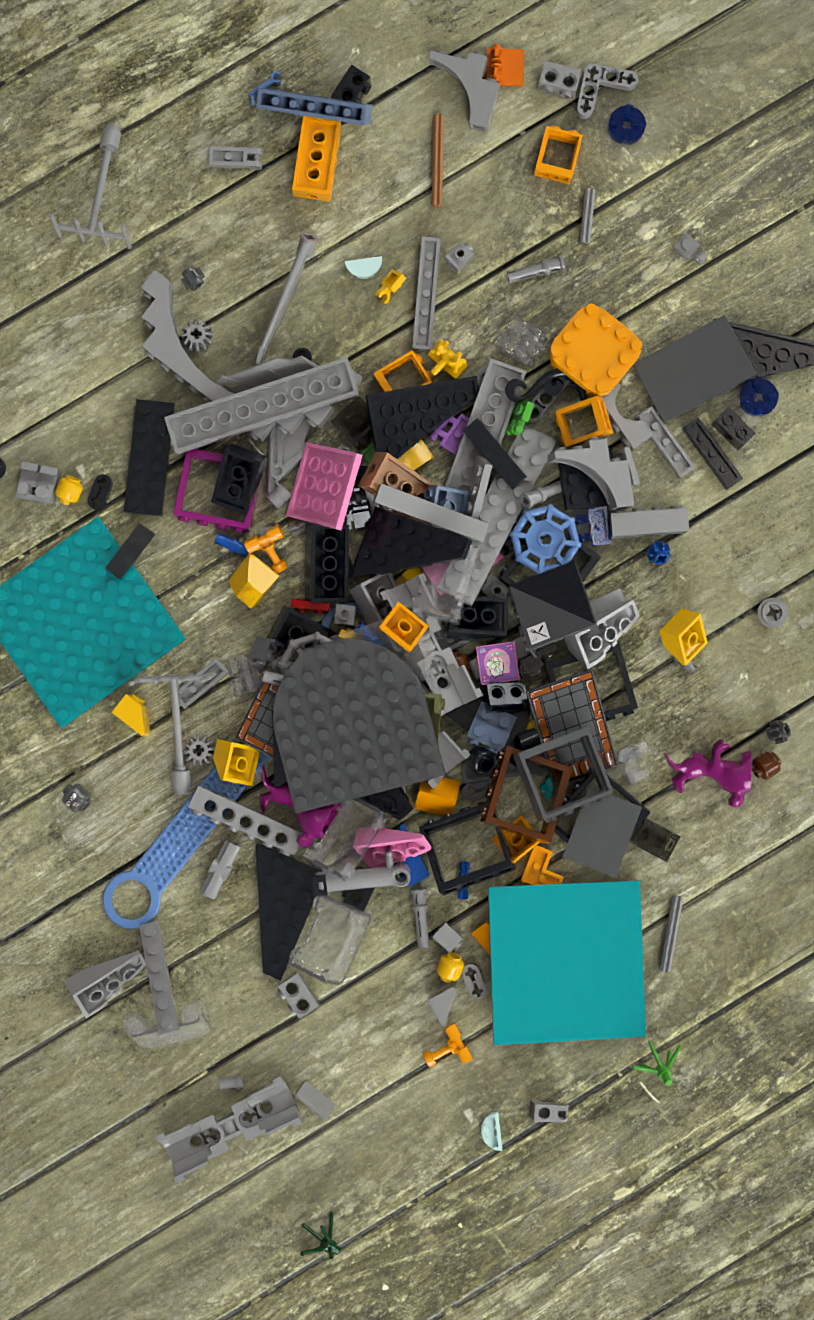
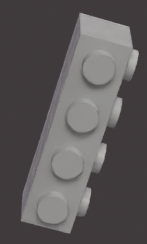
(649, 523)

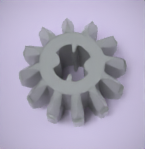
(189, 334)
(195, 745)

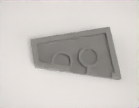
(478, 488)

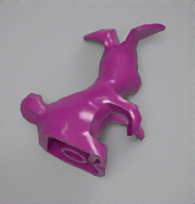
(729, 775)
(313, 822)

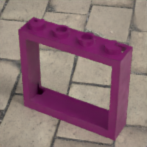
(204, 520)

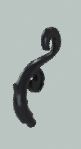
(545, 381)

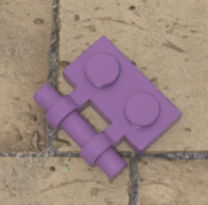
(452, 439)

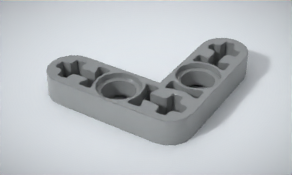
(600, 79)

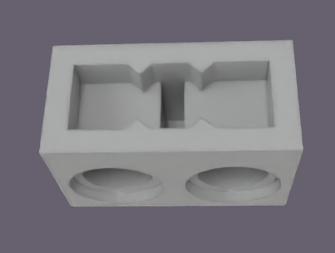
(560, 75)
(303, 992)

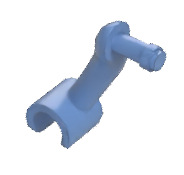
(254, 92)

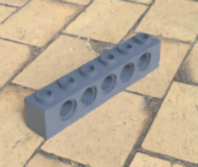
(314, 106)

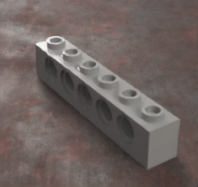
(198, 807)

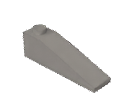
(612, 623)
(98, 983)

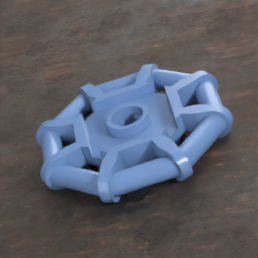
(544, 528)

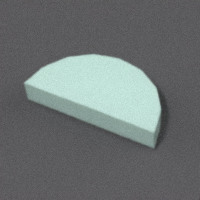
(365, 267)
(491, 1131)

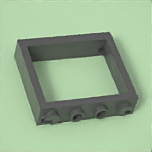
(594, 761)

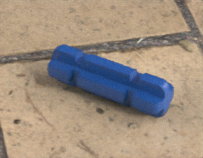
(464, 867)

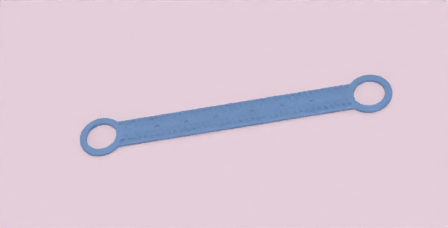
(180, 838)

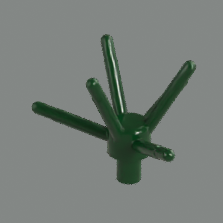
(326, 1244)

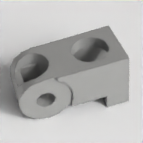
(548, 1111)

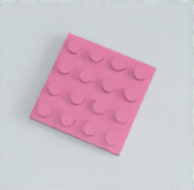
(324, 485)

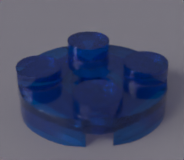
(629, 114)
(769, 396)

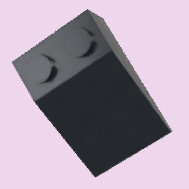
(238, 478)
(482, 620)
(294, 625)

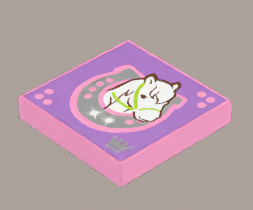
(497, 663)

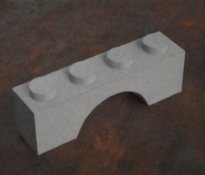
(632, 432)

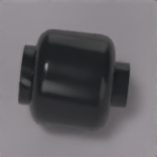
(480, 760)

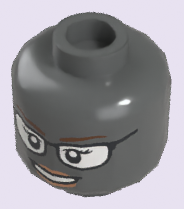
(76, 797)

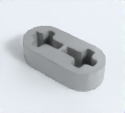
(469, 983)

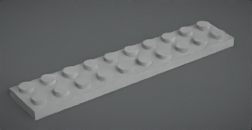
(261, 405)
(493, 412)
(503, 505)

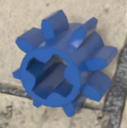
(658, 552)

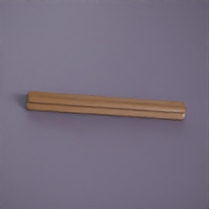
(437, 175)

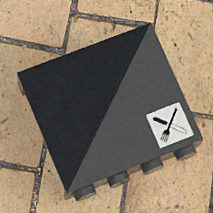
(552, 606)

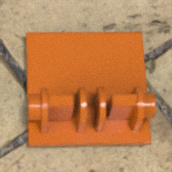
(505, 65)

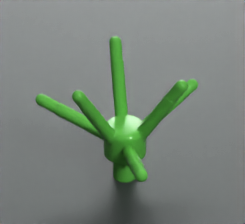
(662, 1070)

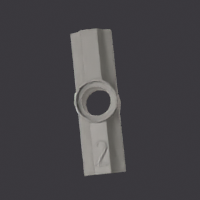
(220, 869)

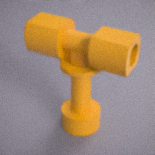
(266, 543)
(454, 1044)

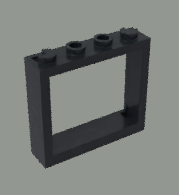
(594, 558)
(609, 715)
(580, 786)
(472, 878)

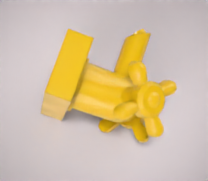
(447, 360)

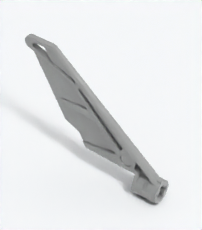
(304, 251)
(270, 371)
(283, 456)

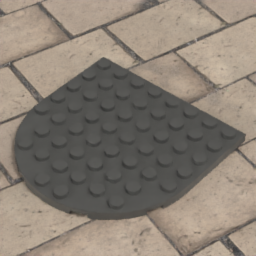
(352, 724)

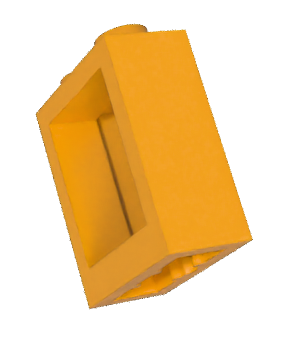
(553, 172)
(417, 361)
(600, 415)

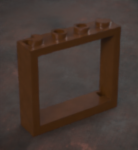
(492, 794)

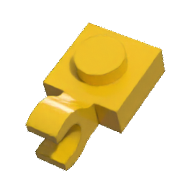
(390, 284)

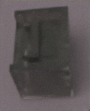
(653, 839)

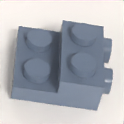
(447, 497)
(490, 729)

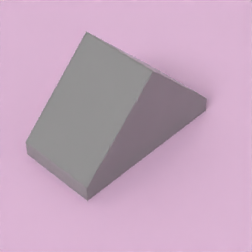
(442, 1002)

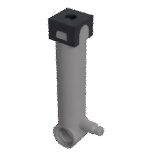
(363, 878)

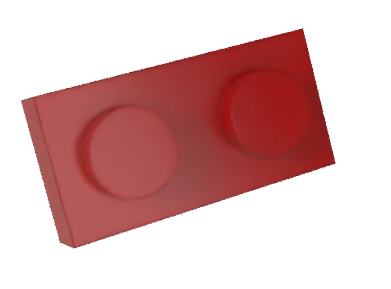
(302, 605)

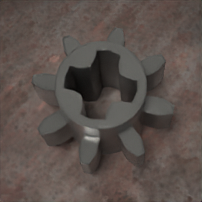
(192, 278)
(778, 731)

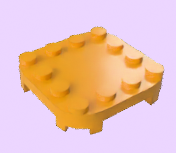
(595, 350)

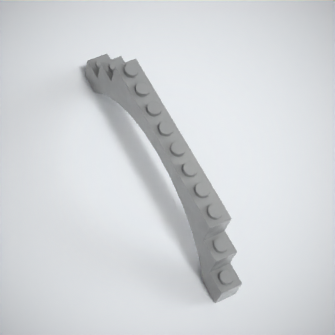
(167, 348)

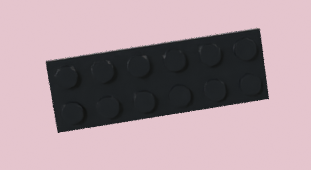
(148, 458)

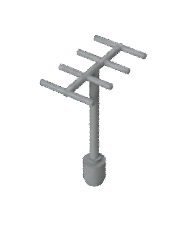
(109, 144)
(180, 775)

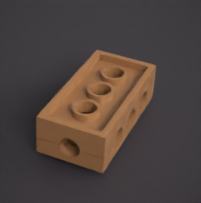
(393, 473)

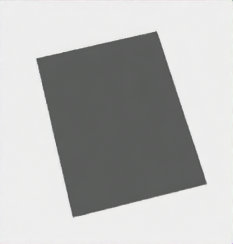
(602, 833)

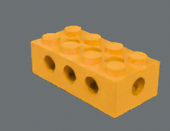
(309, 149)

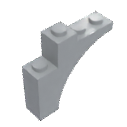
(470, 74)
(609, 474)

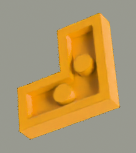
(535, 870)

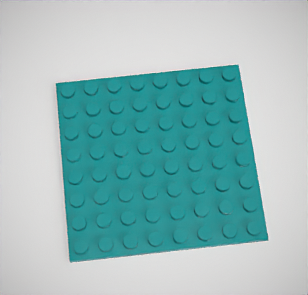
(79, 626)
(566, 962)

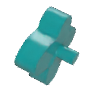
(546, 787)

